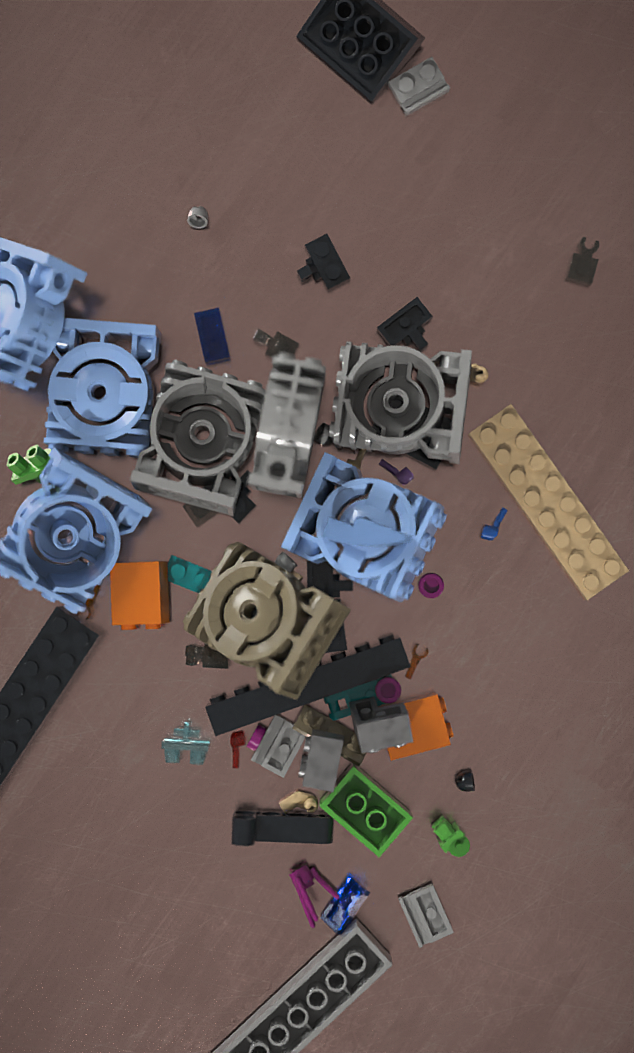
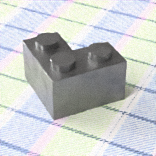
(381, 726)
(322, 761)

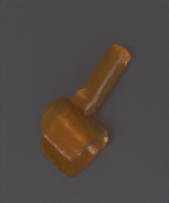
(89, 603)
(415, 661)

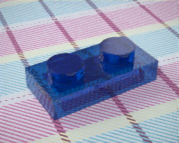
(212, 335)
(342, 910)

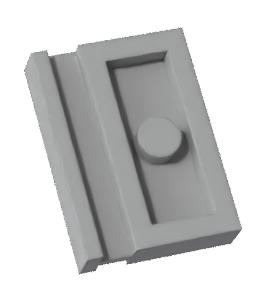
(419, 86)
(278, 746)
(425, 915)

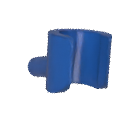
(490, 532)

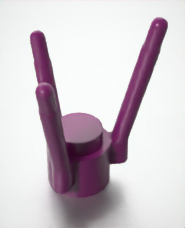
(302, 880)

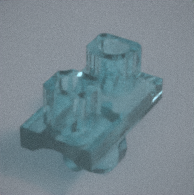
(174, 746)

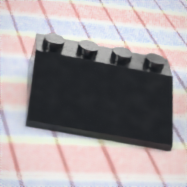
(361, 41)

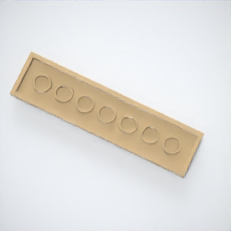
(548, 502)

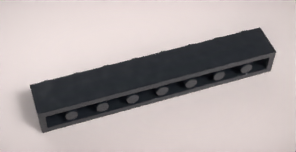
(328, 679)

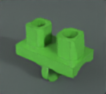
(29, 466)
(451, 837)

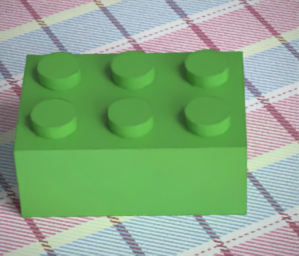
(366, 810)

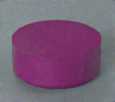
(431, 585)
(388, 690)
(256, 737)

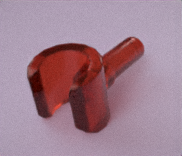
(237, 739)

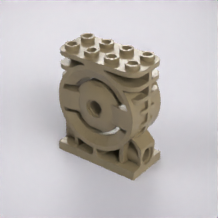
(299, 627)

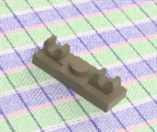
(311, 719)

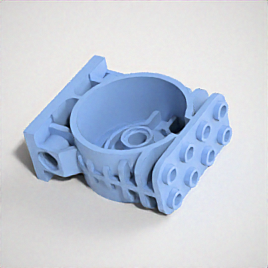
(30, 308)
(130, 431)
(417, 517)
(76, 580)

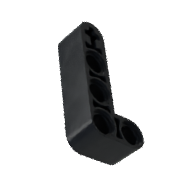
(281, 827)

